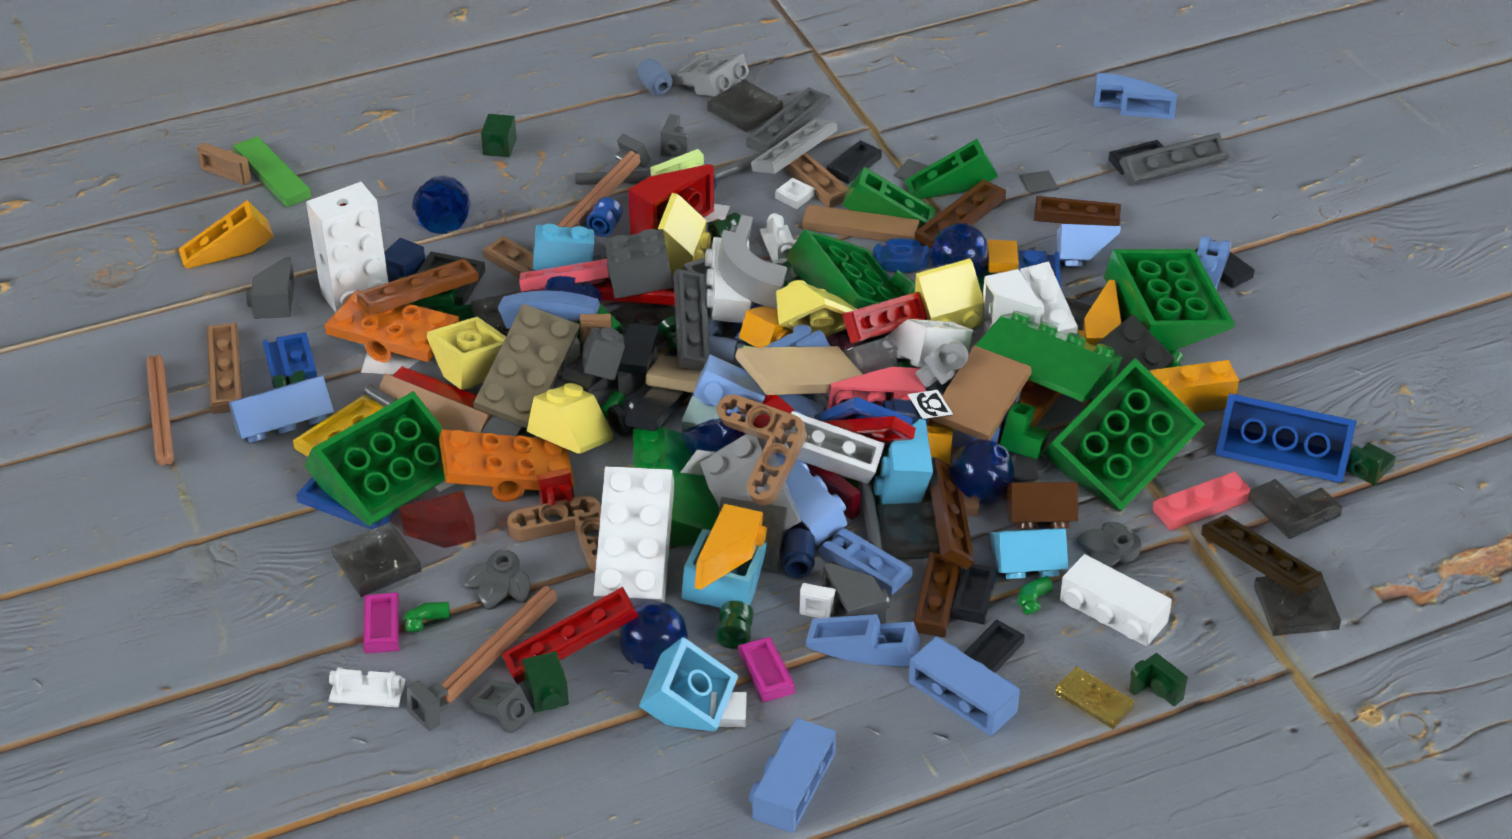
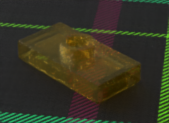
(1094, 697)

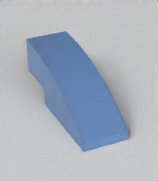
(1134, 96)
(558, 303)
(864, 639)

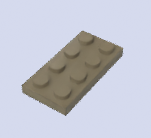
(526, 364)

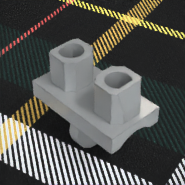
(943, 363)

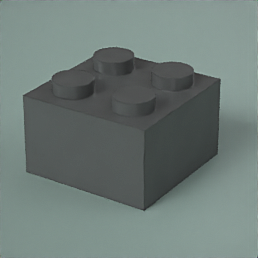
(638, 263)

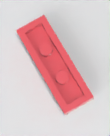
(592, 272)
(1201, 501)

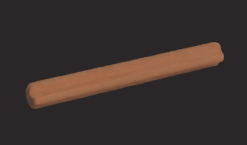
(601, 190)
(159, 410)
(498, 642)

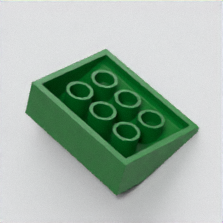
(841, 270)
(1168, 294)
(1055, 359)
(1124, 437)
(381, 460)
(692, 500)

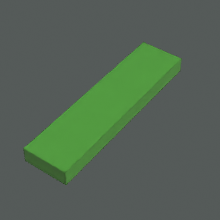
(273, 171)

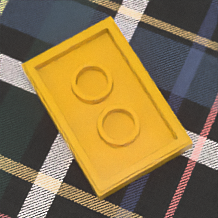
(336, 423)

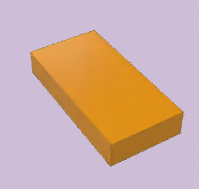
(1002, 256)

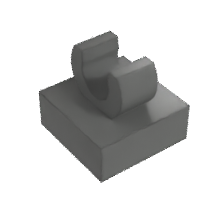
(628, 144)
(426, 703)

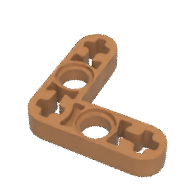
(775, 438)
(579, 521)

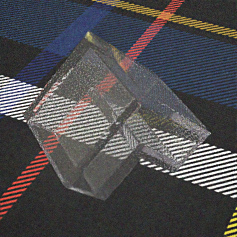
(873, 355)

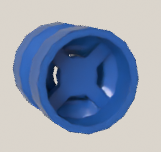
(604, 216)

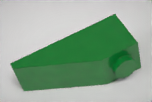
(953, 173)
(879, 196)

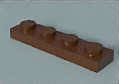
(966, 210)
(950, 516)

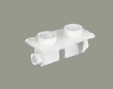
(777, 239)
(374, 689)

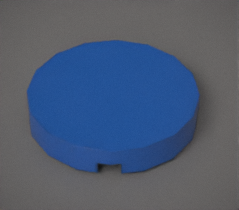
(902, 255)

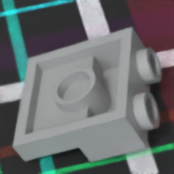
(713, 72)

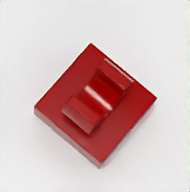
(555, 486)

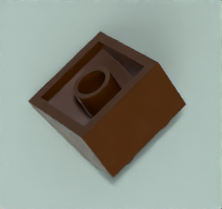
(1042, 503)

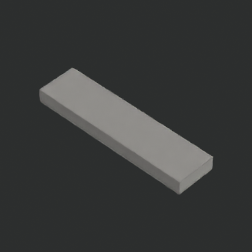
(794, 146)

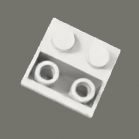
(1009, 293)
(921, 337)

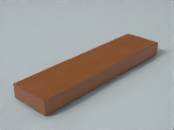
(417, 287)

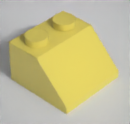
(683, 233)
(952, 294)
(811, 306)
(465, 351)
(569, 419)

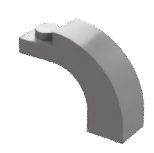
(745, 271)

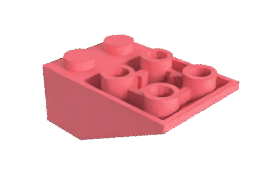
(877, 386)

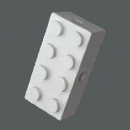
(347, 243)
(634, 533)

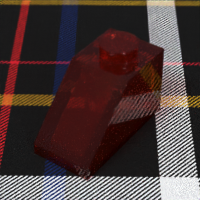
(440, 520)

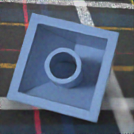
(1081, 243)

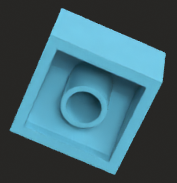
(561, 246)
(905, 469)
(1029, 550)
(736, 585)
(683, 687)

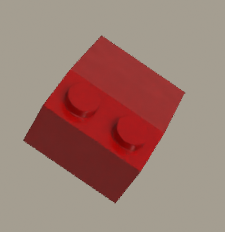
(651, 196)

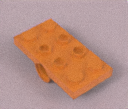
(388, 332)
(499, 461)

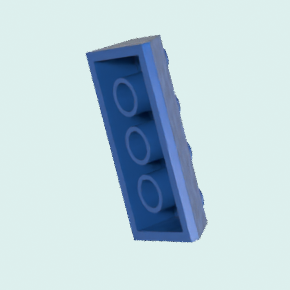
(1285, 438)

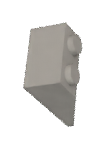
(731, 468)

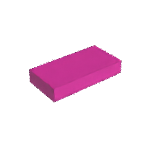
(381, 623)
(766, 669)

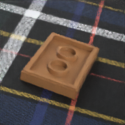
(983, 393)

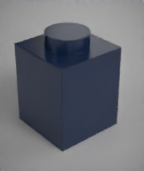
(403, 259)

